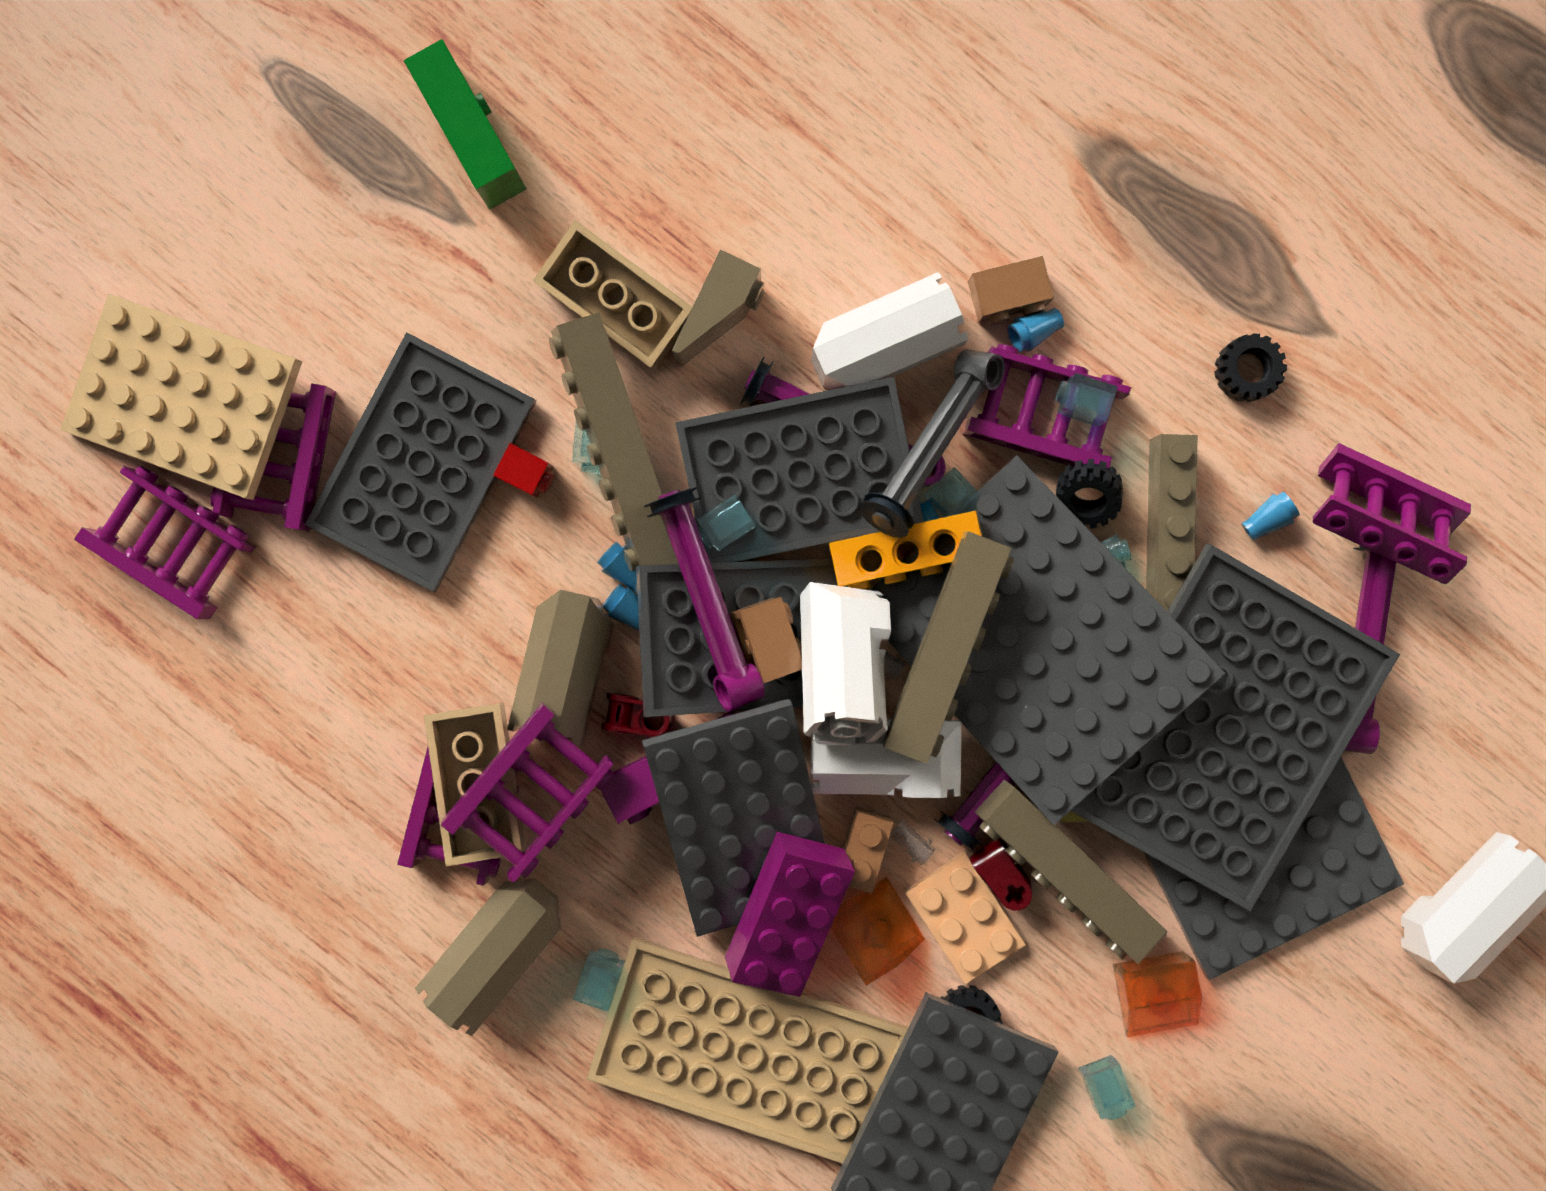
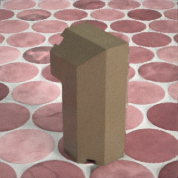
(563, 662)
(491, 954)

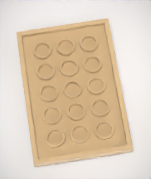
(181, 396)

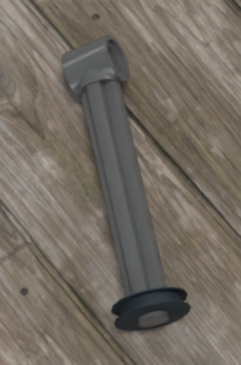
(973, 375)

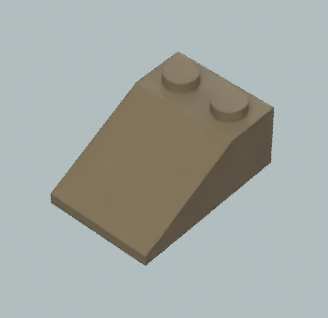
(722, 303)

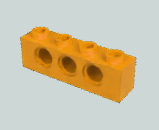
(849, 553)

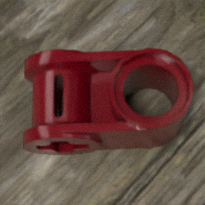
(631, 716)
(999, 872)

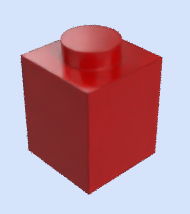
(525, 471)

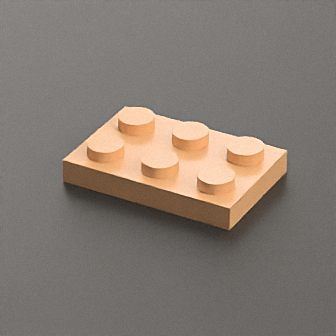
(964, 917)

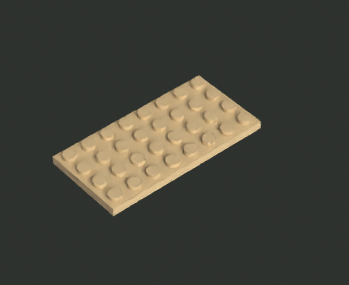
(742, 1052)

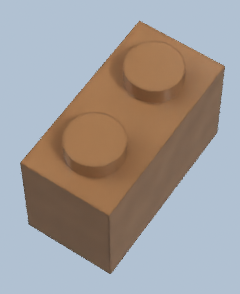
(1010, 290)
(768, 638)
(866, 846)

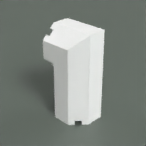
(889, 335)
(843, 663)
(877, 771)
(1476, 911)

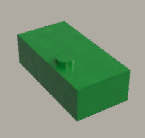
(465, 124)

